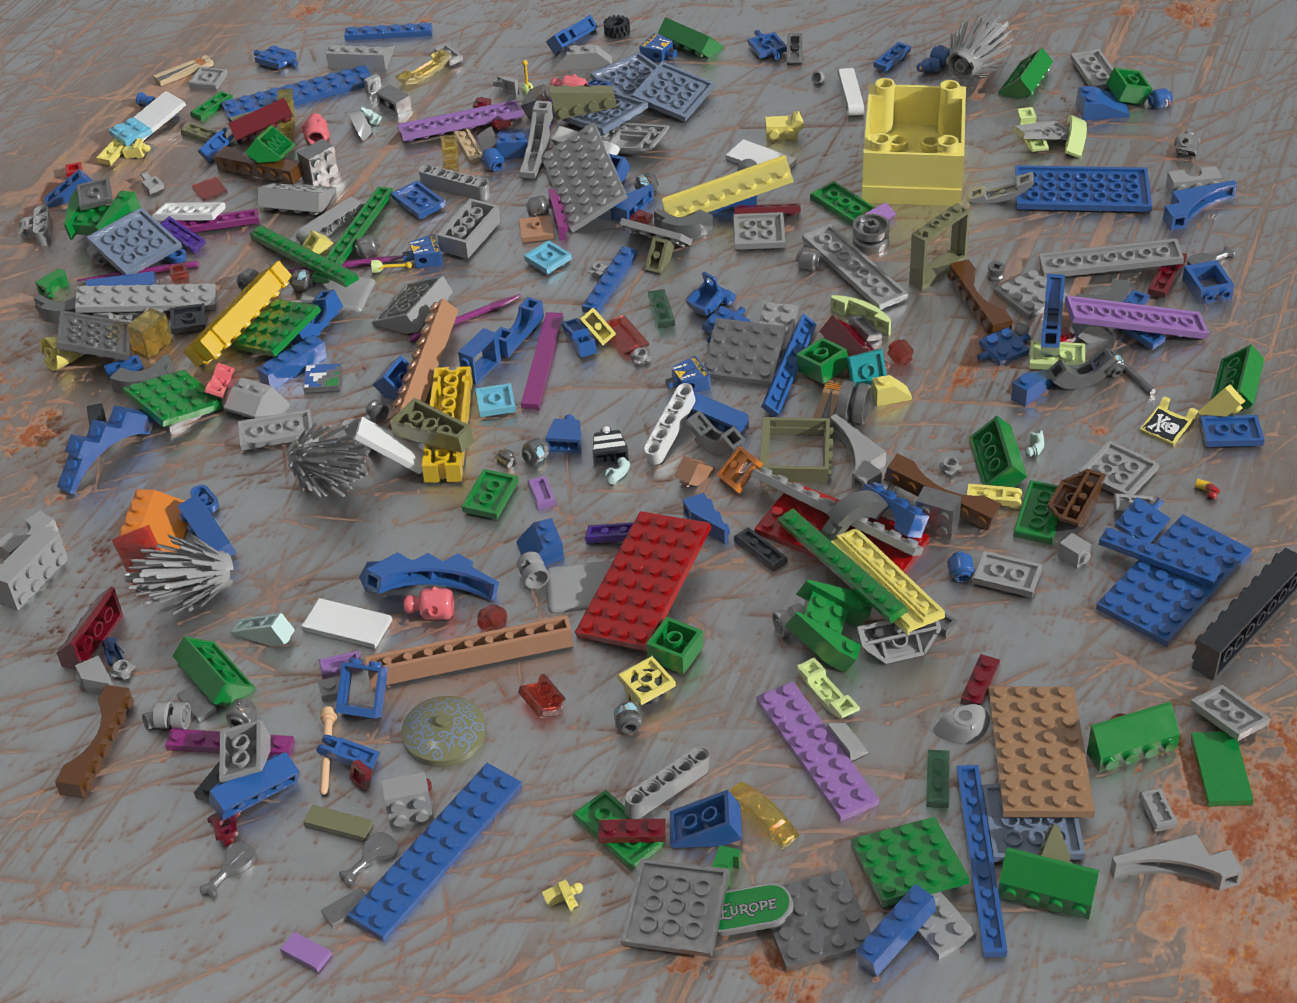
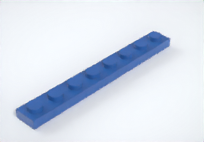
(788, 366)

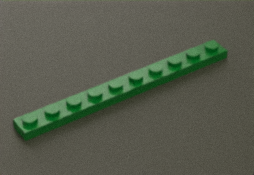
(356, 229)
(304, 256)
(842, 566)

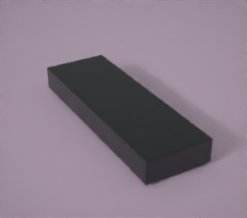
(760, 549)

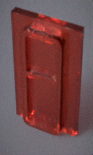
(627, 336)

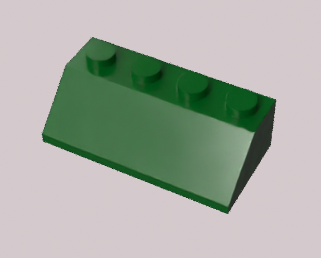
(689, 38)
(1027, 75)
(270, 146)
(1242, 372)
(997, 454)
(212, 671)
(1133, 737)
(1048, 883)

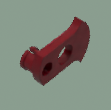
(227, 833)

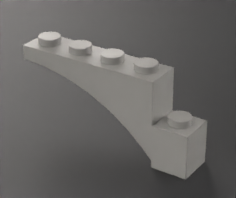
(538, 139)
(865, 454)
(1183, 858)

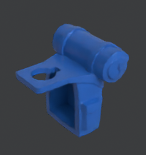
(709, 296)

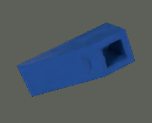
(702, 509)

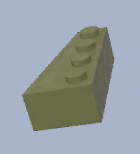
(581, 100)
(431, 427)

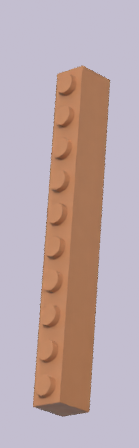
(426, 356)
(473, 650)

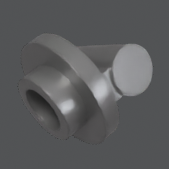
(505, 457)

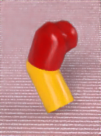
(1207, 486)

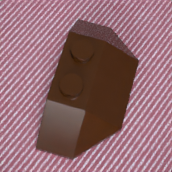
(1077, 497)

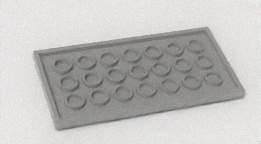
(583, 177)

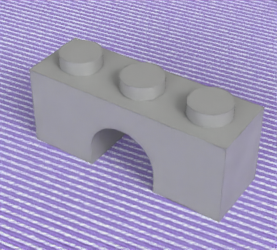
(1180, 180)
(11, 542)

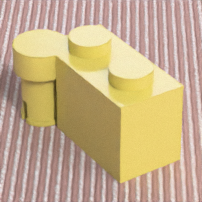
(783, 127)

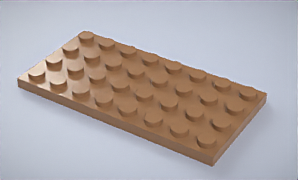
(1040, 752)

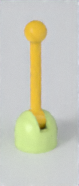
(527, 85)
(377, 266)

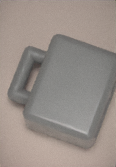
(351, 297)
(574, 585)

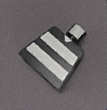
(608, 447)

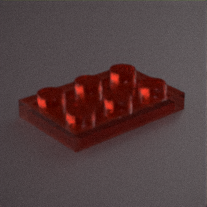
(129, 547)

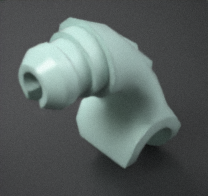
(371, 116)
(1038, 444)
(614, 475)

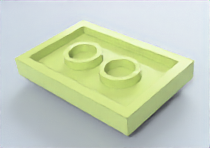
(1069, 352)

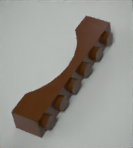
(284, 171)
(990, 316)
(975, 509)
(78, 775)

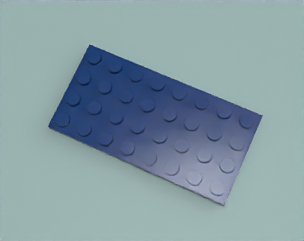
(1086, 188)
(1165, 602)

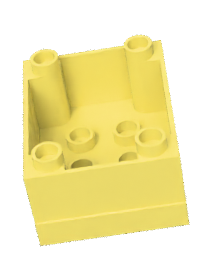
(914, 143)

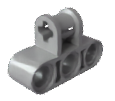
(38, 226)

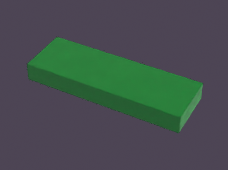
(210, 106)

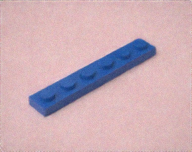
(389, 31)
(610, 279)
(1159, 557)

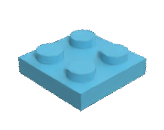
(129, 131)
(547, 257)
(495, 400)

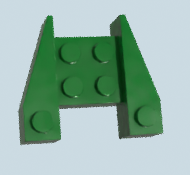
(93, 219)
(823, 620)

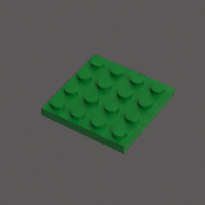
(276, 327)
(172, 398)
(909, 856)

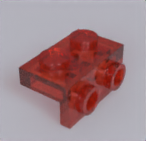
(543, 697)

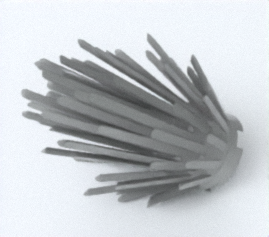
(968, 58)
(325, 459)
(182, 573)

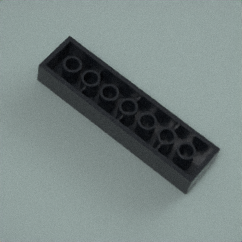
(1246, 615)

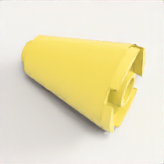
(55, 357)

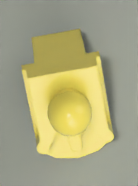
(137, 150)
(561, 893)

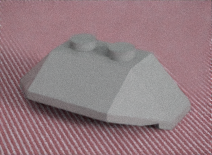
(581, 57)
(254, 399)
(891, 644)

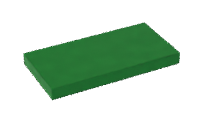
(841, 202)
(1035, 519)
(1221, 769)
(608, 807)

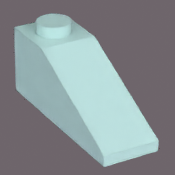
(264, 629)

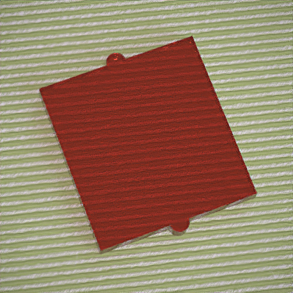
(209, 188)

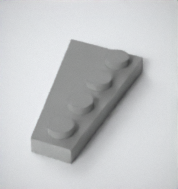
(1042, 130)

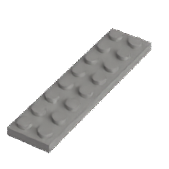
(1112, 258)
(855, 267)
(139, 297)

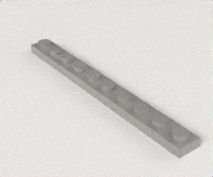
(812, 498)

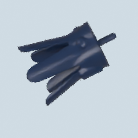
(111, 646)

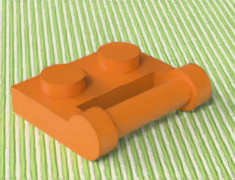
(736, 465)

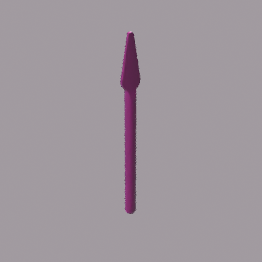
(354, 263)
(163, 268)
(492, 306)

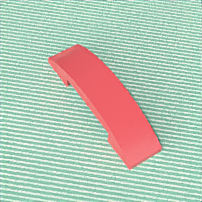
(220, 380)

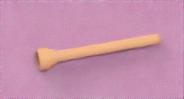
(328, 717)

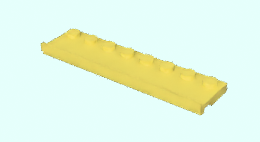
(730, 188)
(920, 607)

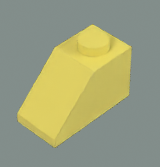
(318, 243)
(597, 326)
(889, 390)
(1224, 403)

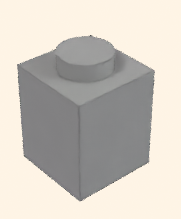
(1074, 550)

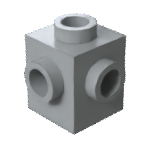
(1191, 146)

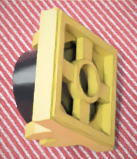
(646, 682)

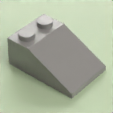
(243, 750)

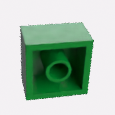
(1129, 85)
(822, 360)
(675, 645)

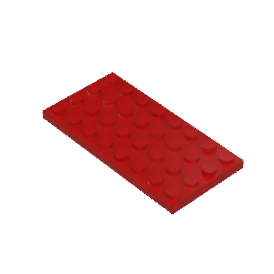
(770, 528)
(643, 580)

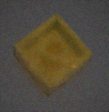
(149, 333)

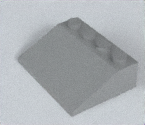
(351, 55)
(295, 197)
(411, 305)

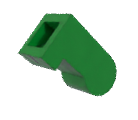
(52, 283)
(728, 859)

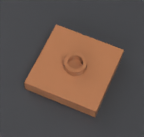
(536, 228)

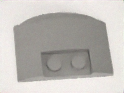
(635, 137)

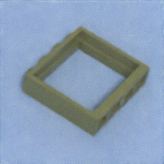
(922, 275)
(799, 426)

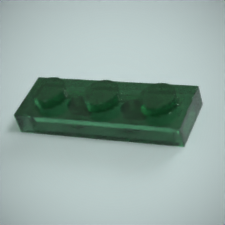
(661, 308)
(937, 778)

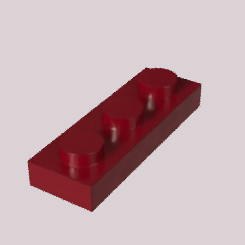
(980, 679)
(632, 830)

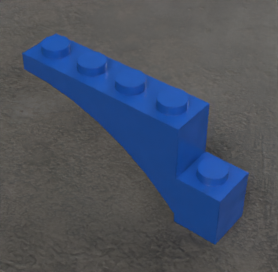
(571, 34)
(1189, 201)

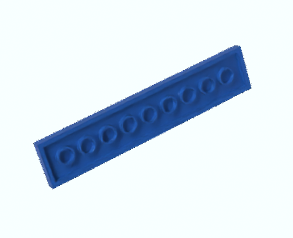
(303, 91)
(434, 852)

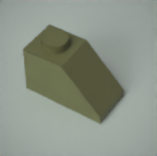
(659, 255)
(1054, 845)

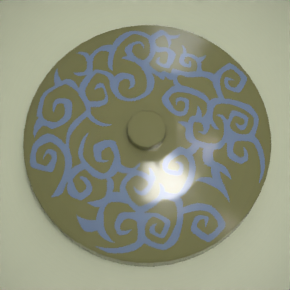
(443, 731)

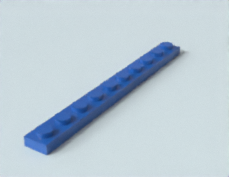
(981, 862)

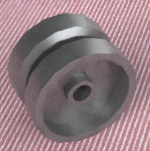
(871, 233)
(854, 401)

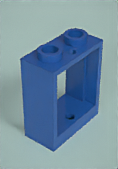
(1203, 271)
(488, 343)
(342, 704)

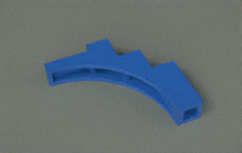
(1052, 315)
(101, 435)
(429, 570)

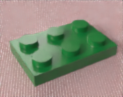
(490, 494)

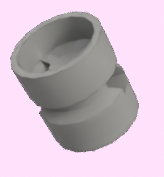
(533, 570)
(781, 617)
(175, 715)

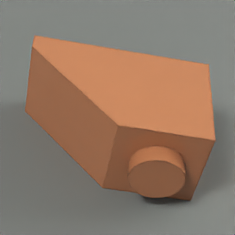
(693, 471)

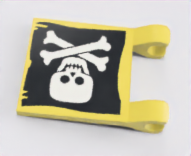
(1166, 424)

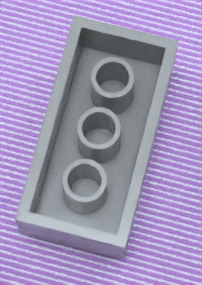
(468, 228)
(30, 566)

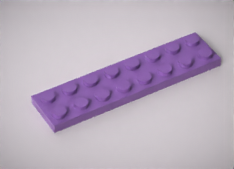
(459, 120)
(1136, 317)
(817, 751)

